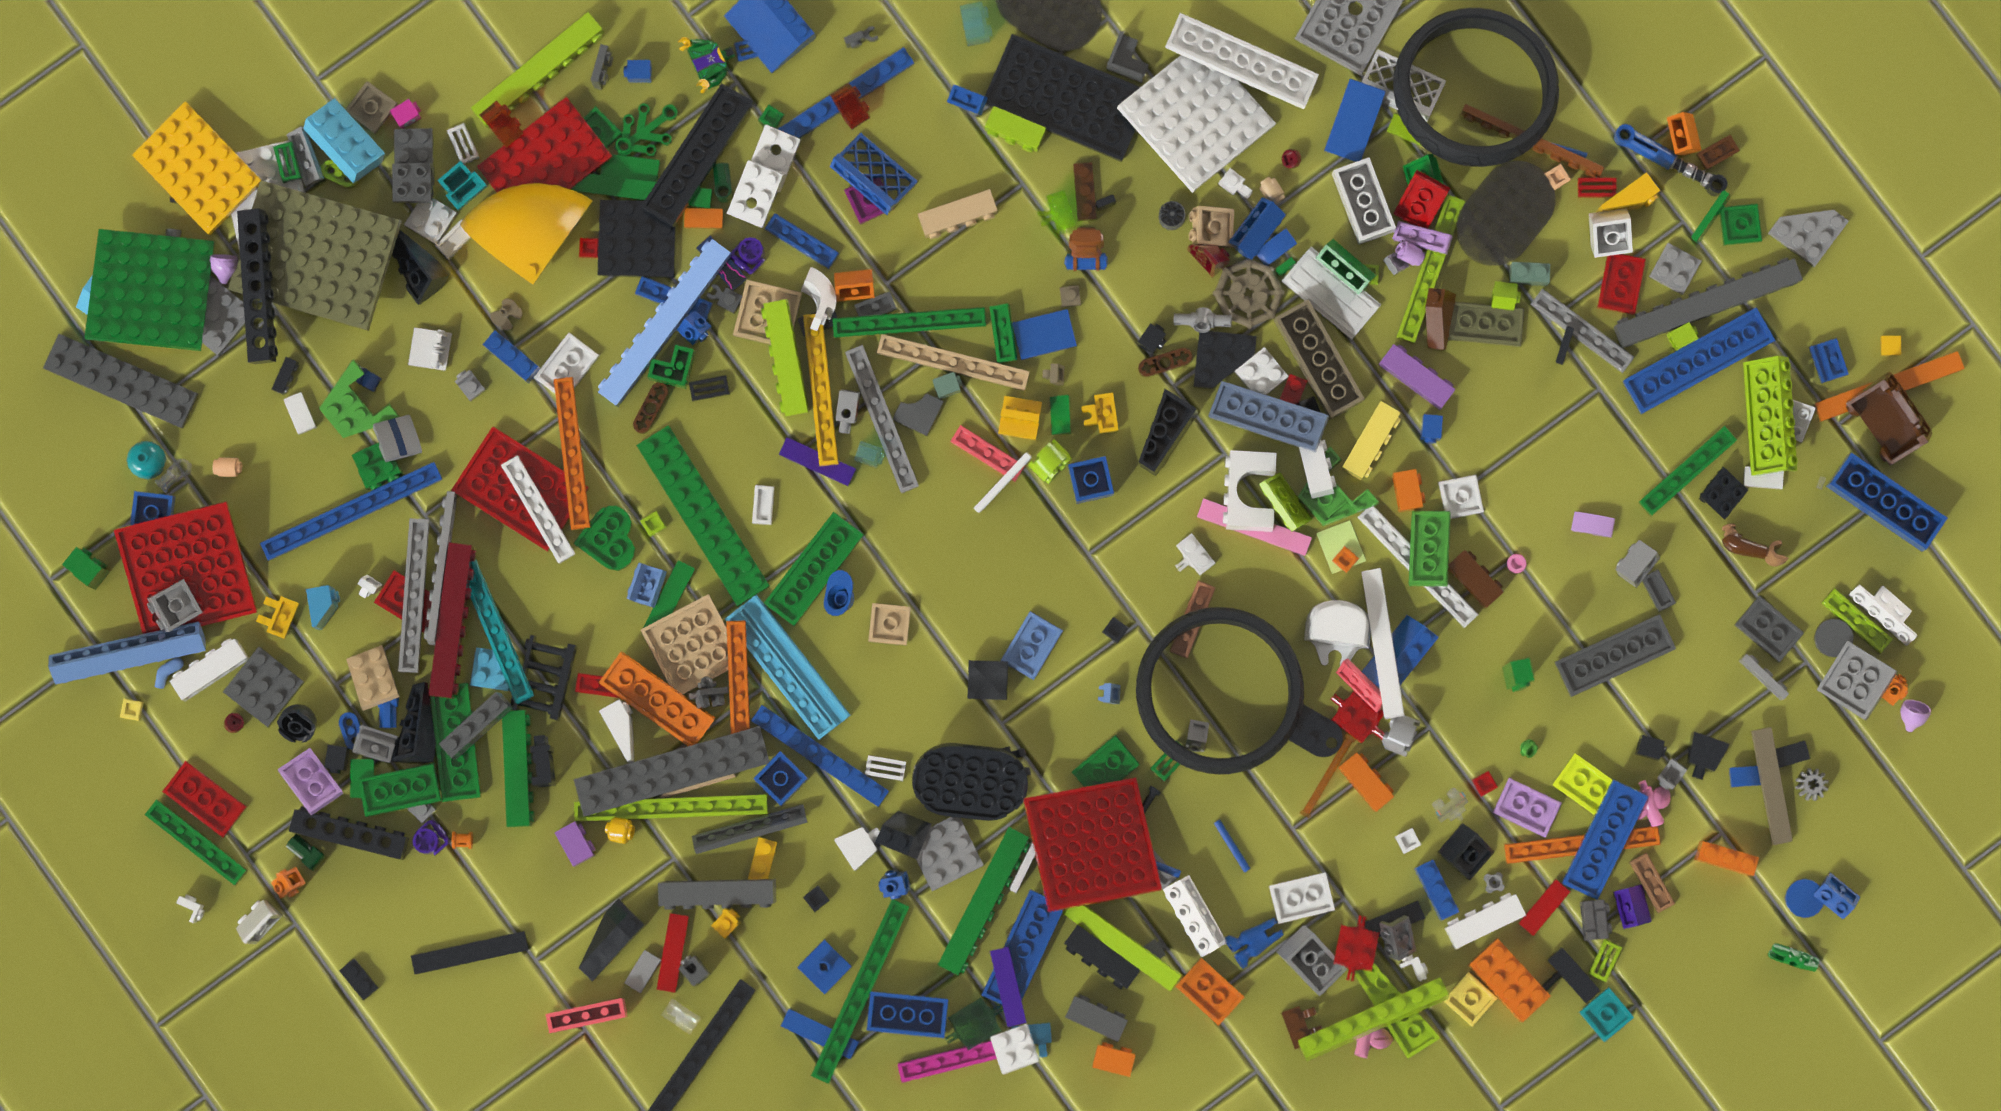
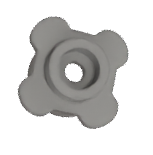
(1490, 887)

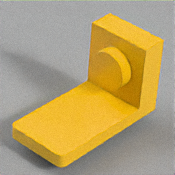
(727, 922)

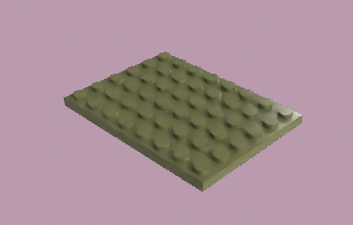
(323, 254)

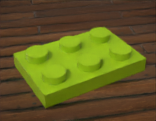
(1285, 502)

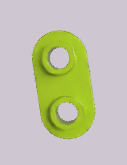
(337, 177)

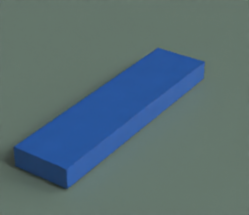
(801, 241)
(658, 293)
(813, 1031)

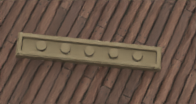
(1771, 786)

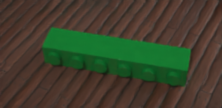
(516, 769)

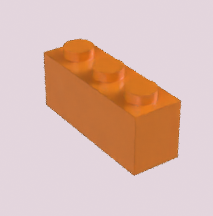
(1366, 781)
(1726, 858)

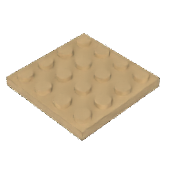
(689, 644)

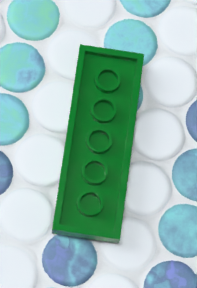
(813, 568)
(457, 776)

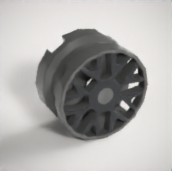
(1171, 215)

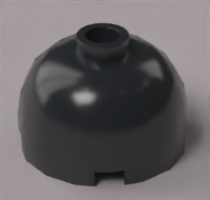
(297, 723)

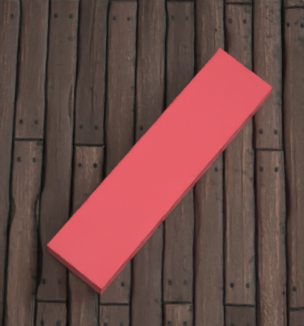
(984, 451)

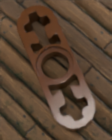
(1153, 372)
(662, 397)

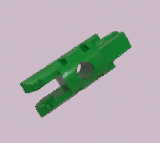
(1793, 957)

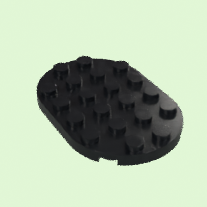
(969, 781)

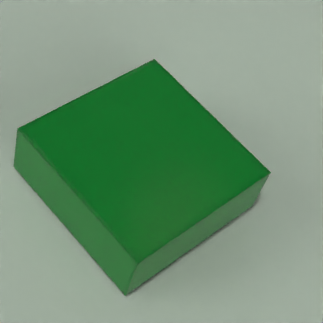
(771, 117)
(1285, 267)

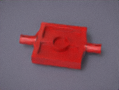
(1357, 717)
(1356, 948)

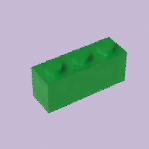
(1345, 266)

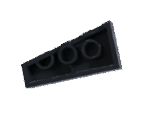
(1166, 431)

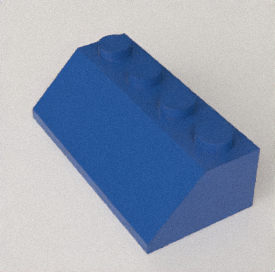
(1410, 645)

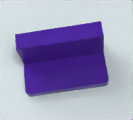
(1632, 906)

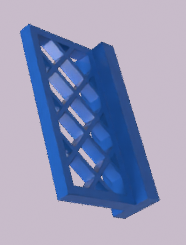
(863, 184)

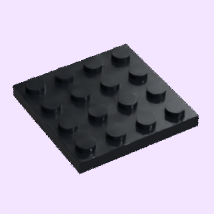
(634, 242)

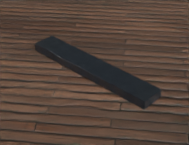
(469, 953)

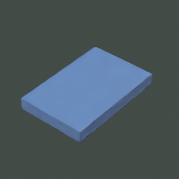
(1032, 645)

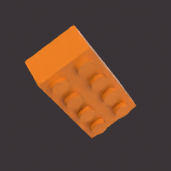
(1509, 980)

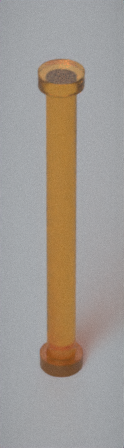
(1327, 776)

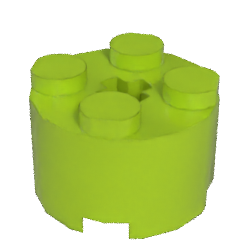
(1049, 461)

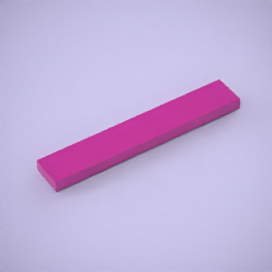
(946, 1061)

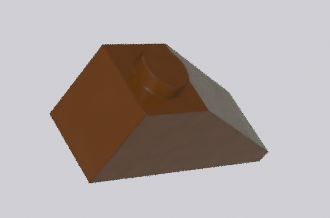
(1439, 317)

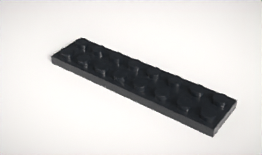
(697, 155)

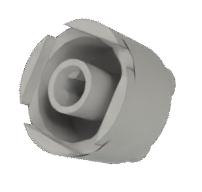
(1401, 735)

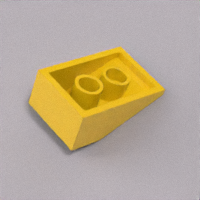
(1634, 196)

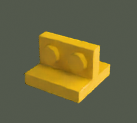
(1020, 417)

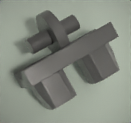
(702, 696)

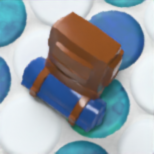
(1086, 250)

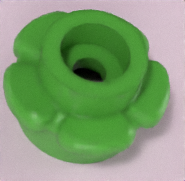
(1528, 748)

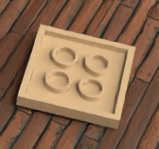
(750, 321)

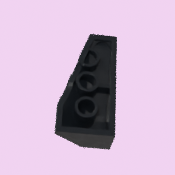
(420, 269)
(417, 734)
(613, 934)

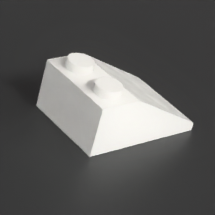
(620, 724)
(258, 922)

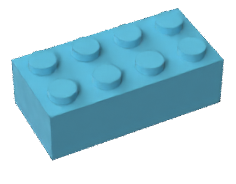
(344, 140)

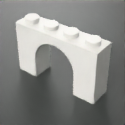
(1238, 514)

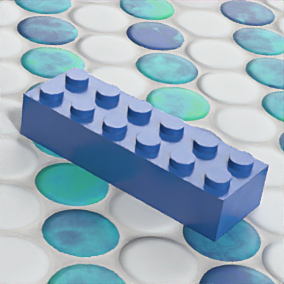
(1886, 502)

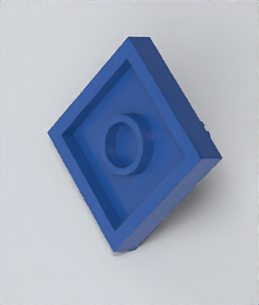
(824, 967)

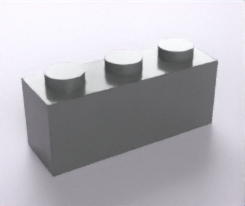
(1096, 1017)

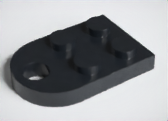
(1313, 732)

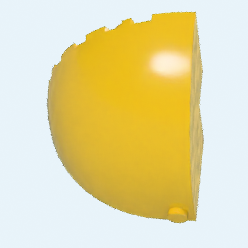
(526, 225)

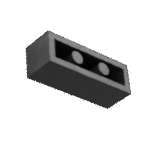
(285, 376)

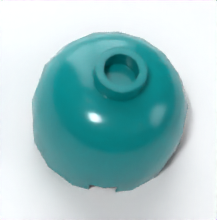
(146, 460)

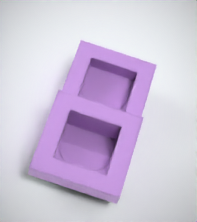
(1593, 524)

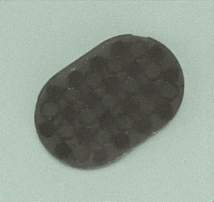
(1054, 23)
(1505, 213)

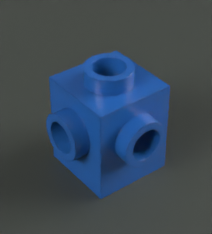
(694, 328)
(894, 884)

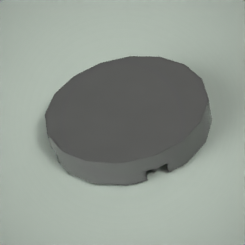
(1832, 637)

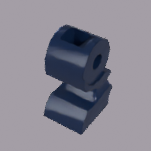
(368, 380)

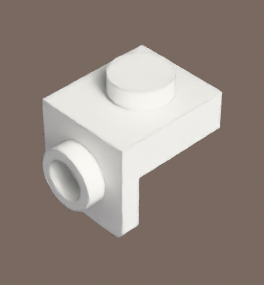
(190, 903)
(1419, 968)

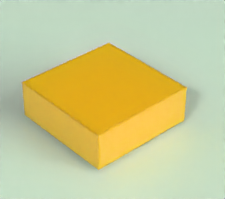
(1890, 345)

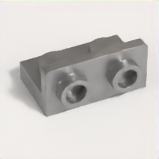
(1398, 938)

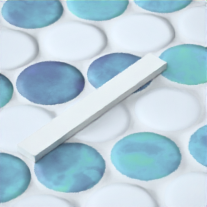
(1400, 548)
(1383, 643)

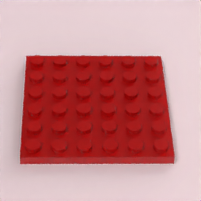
(191, 547)
(1092, 844)

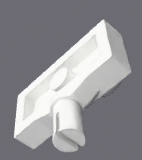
(1194, 555)

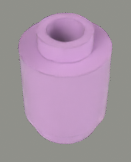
(1409, 253)

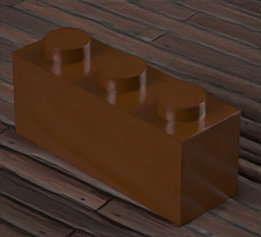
(1475, 578)

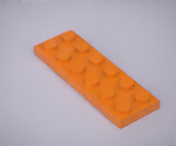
(656, 700)

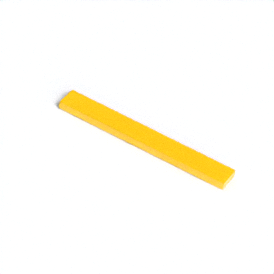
(821, 393)

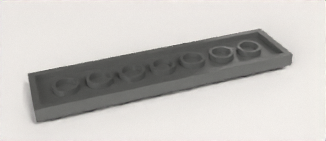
(120, 381)

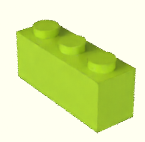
(1015, 129)

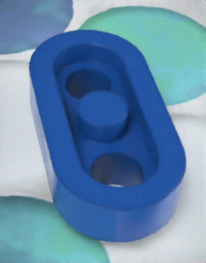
(349, 732)

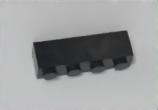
(1101, 956)

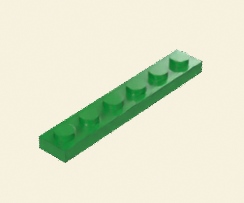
(1687, 471)
(196, 842)

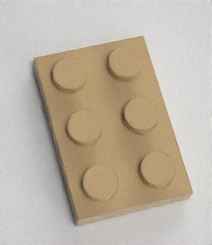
(372, 677)

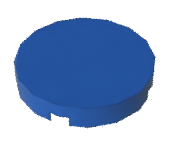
(1801, 898)

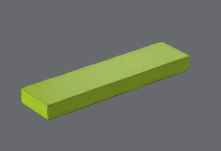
(1857, 621)

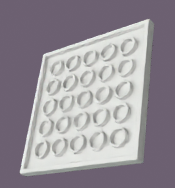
(1195, 119)

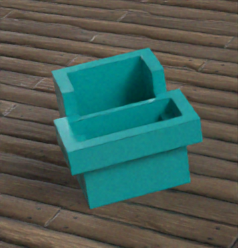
(461, 185)

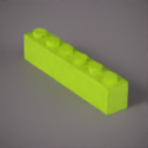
(786, 357)

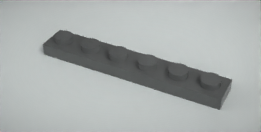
(749, 829)

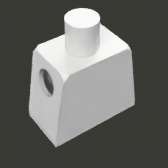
(858, 846)

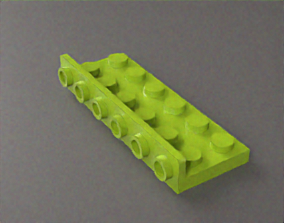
(1770, 415)

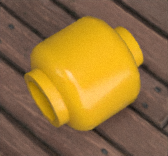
(620, 830)

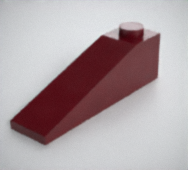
(1210, 257)

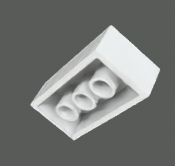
(1363, 201)

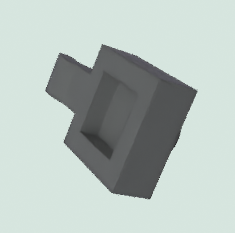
(855, 40)

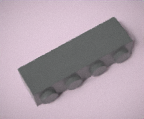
(476, 725)

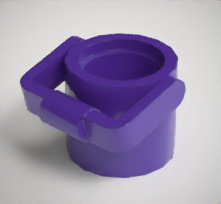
(751, 253)
(428, 841)

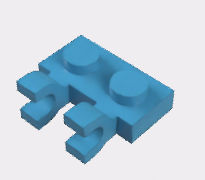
(1041, 1035)

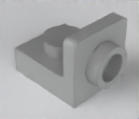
(469, 384)
(1197, 735)

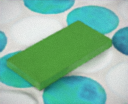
(1429, 548)

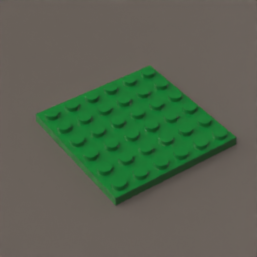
(149, 290)

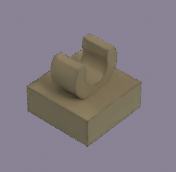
(1055, 375)

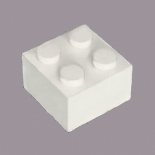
(1610, 232)

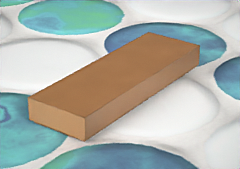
(1652, 883)

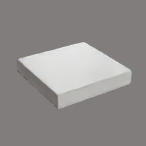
(1461, 496)

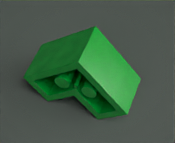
(676, 372)
(85, 568)

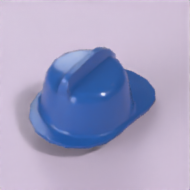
(839, 593)

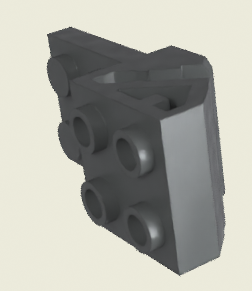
(413, 166)

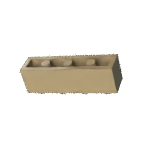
(957, 214)

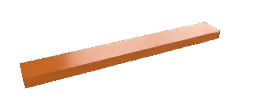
(1908, 379)
(572, 453)
(1569, 845)

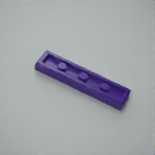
(809, 458)
(1008, 986)

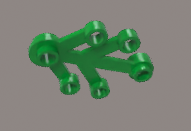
(643, 131)

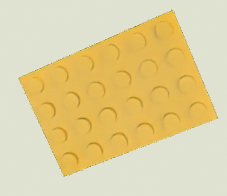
(197, 168)

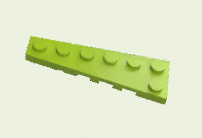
(1411, 1032)

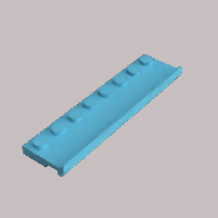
(790, 669)

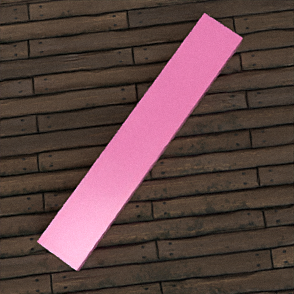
(1279, 536)

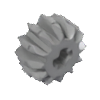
(1808, 778)

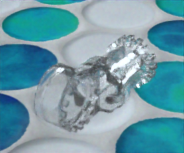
(173, 475)

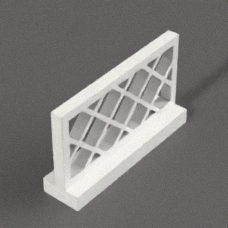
(1389, 99)

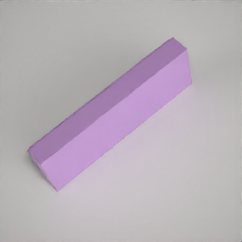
(1422, 237)

